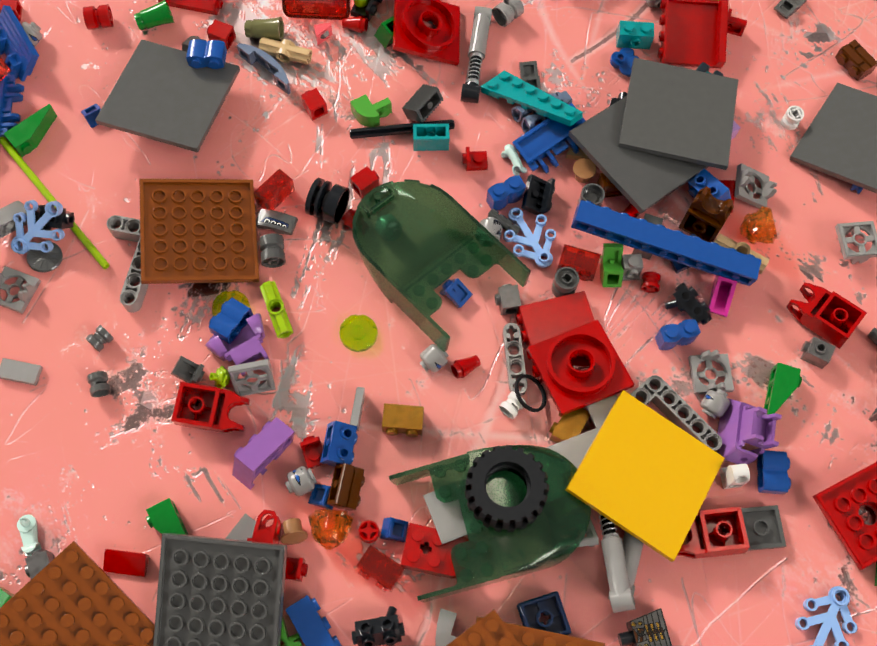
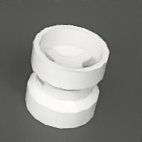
(792, 117)
(511, 406)

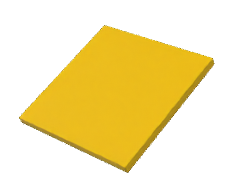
(646, 475)

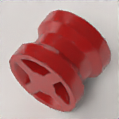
(650, 282)
(366, 529)

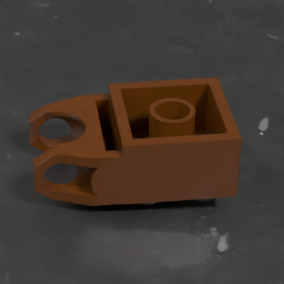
(706, 215)

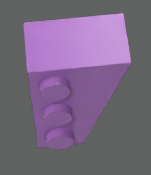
(261, 451)

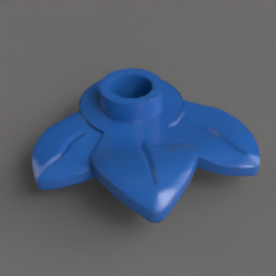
(623, 60)

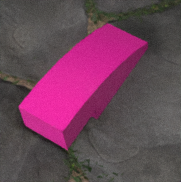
(721, 295)

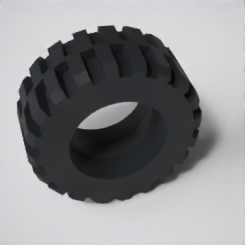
(506, 460)

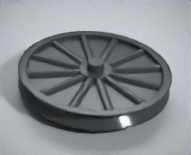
(43, 261)

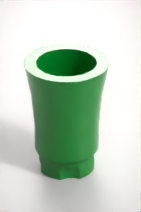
(154, 16)

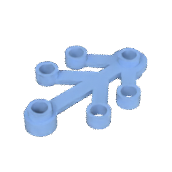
(34, 228)
(531, 239)
(829, 618)

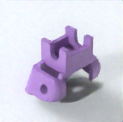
(245, 347)
(748, 425)

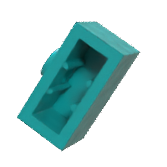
(635, 35)
(431, 137)

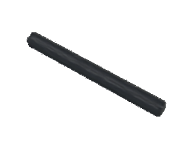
(392, 129)

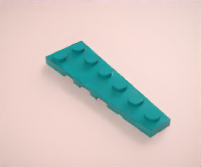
(530, 97)

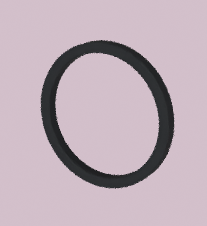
(521, 400)

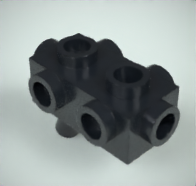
(62, 221)
(687, 300)
(379, 630)

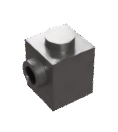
(508, 299)
(817, 352)
(37, 562)

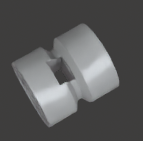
(506, 11)

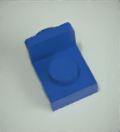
(456, 292)

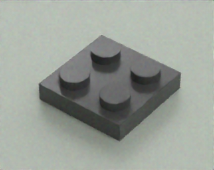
(763, 527)

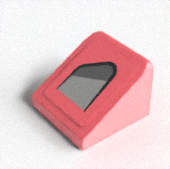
(322, 32)

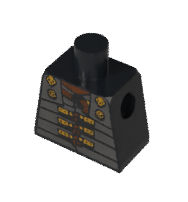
(646, 631)

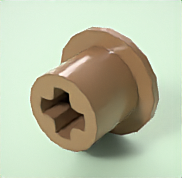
(584, 170)
(293, 532)

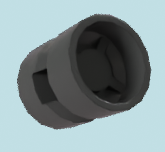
(593, 193)
(272, 250)
(565, 281)

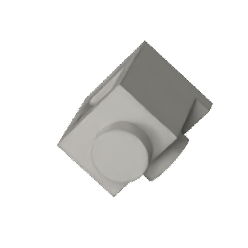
(632, 266)

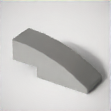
(444, 627)

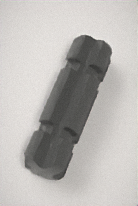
(506, 223)

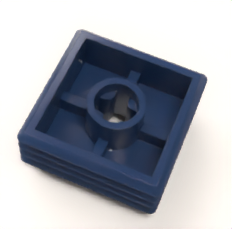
(550, 606)

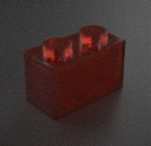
(274, 190)
(581, 260)
(380, 568)

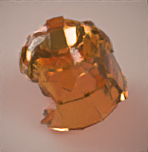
(759, 226)
(330, 527)

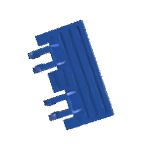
(16, 45)
(8, 94)
(542, 139)

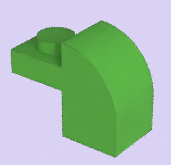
(369, 114)
(610, 265)

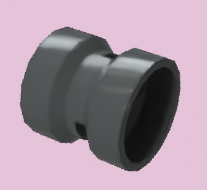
(99, 338)
(98, 383)

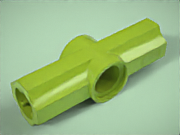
(272, 300)

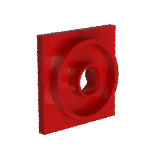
(417, 39)
(576, 388)
(841, 508)

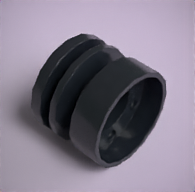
(327, 200)

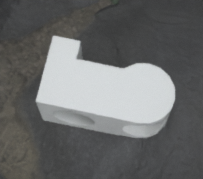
(734, 476)

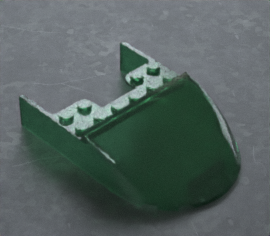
(419, 238)
(503, 555)

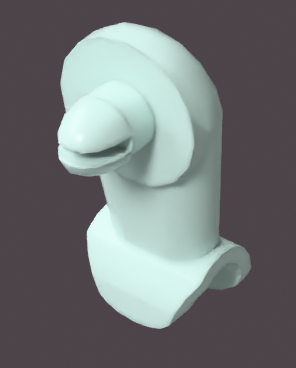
(512, 154)
(29, 534)

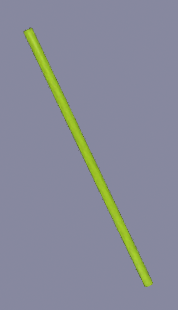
(49, 197)

